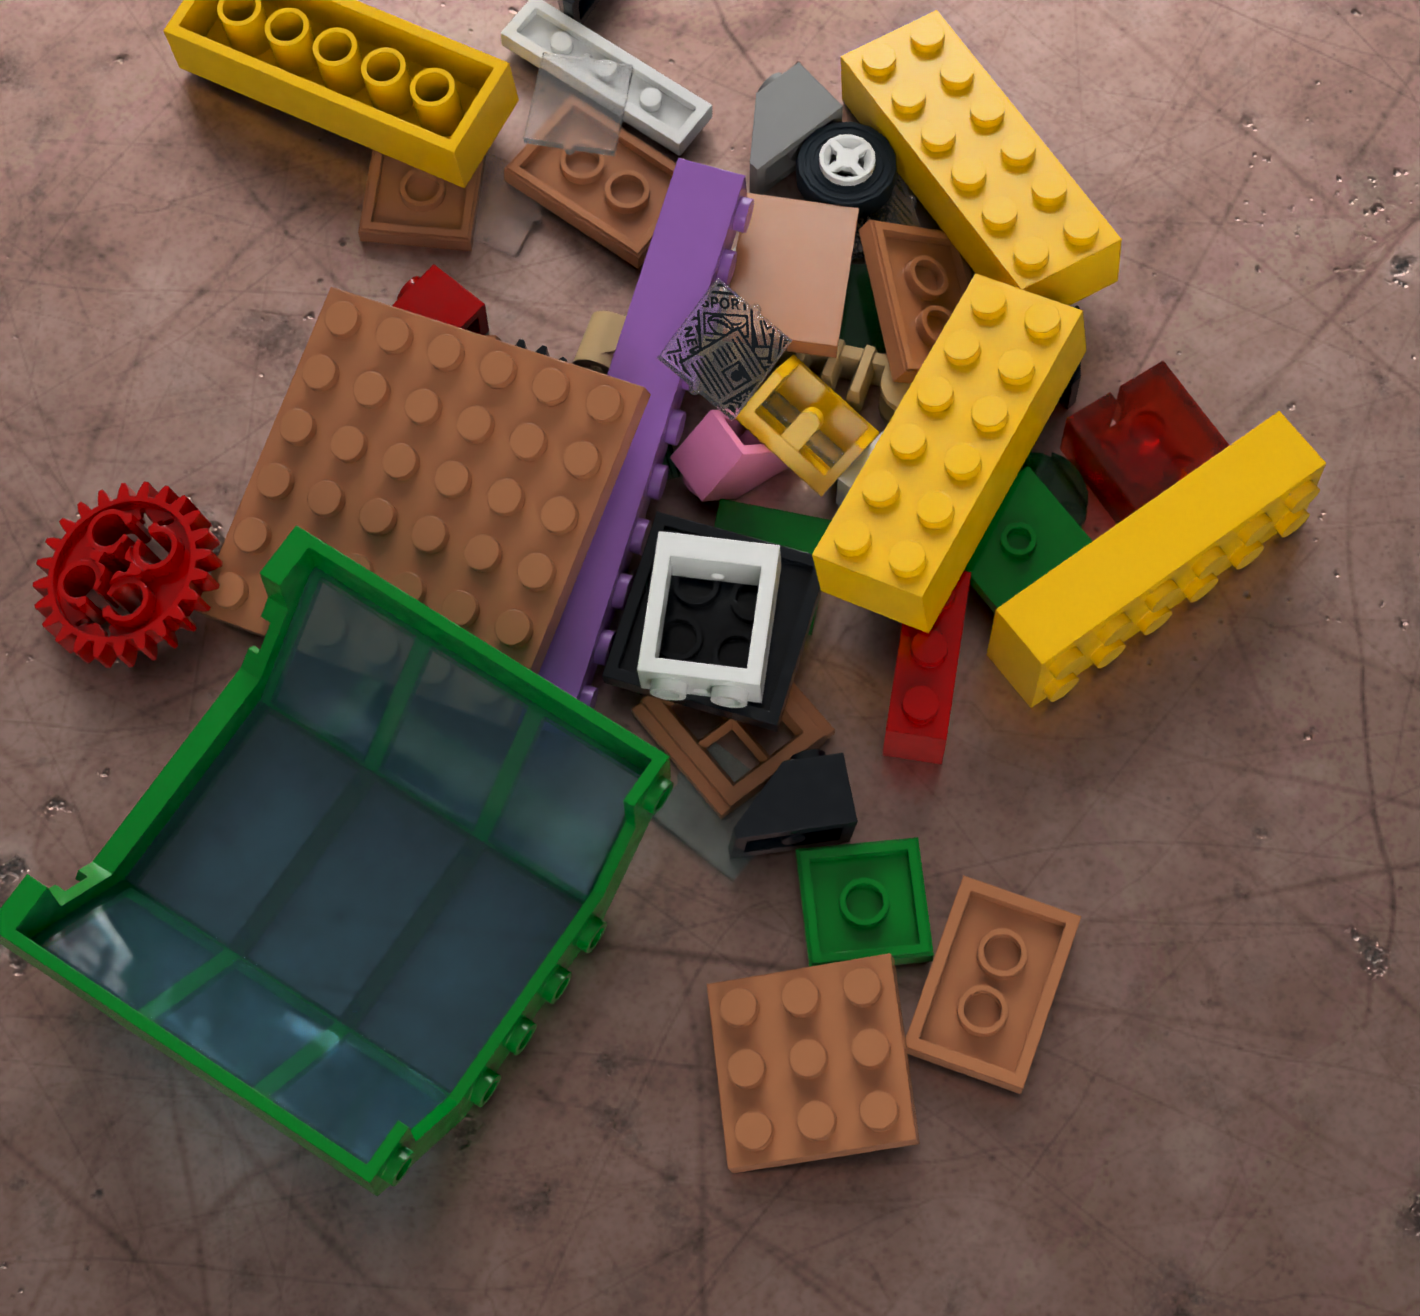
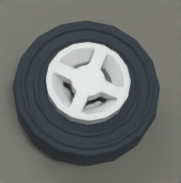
(848, 150)

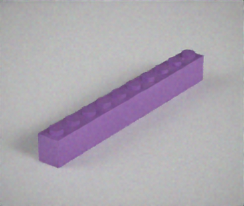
(682, 262)

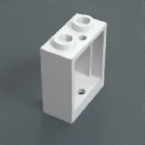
(716, 561)

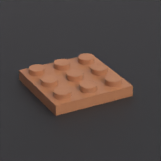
(812, 1064)

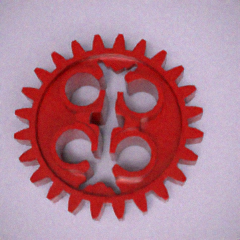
(127, 575)

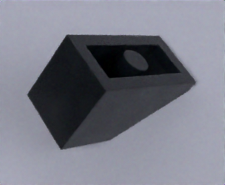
(798, 808)

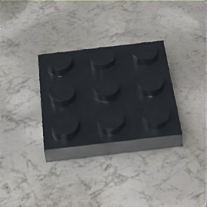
(715, 624)

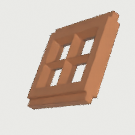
(703, 770)

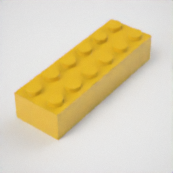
(353, 75)
(979, 164)
(950, 452)
(1155, 561)

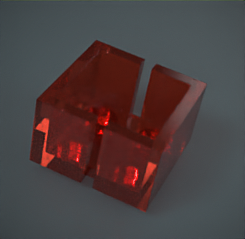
(1150, 448)

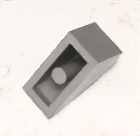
(784, 116)

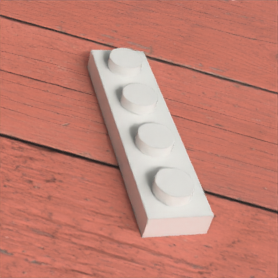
(654, 101)

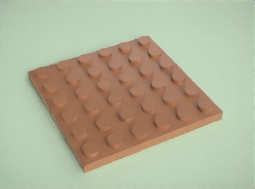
(436, 467)

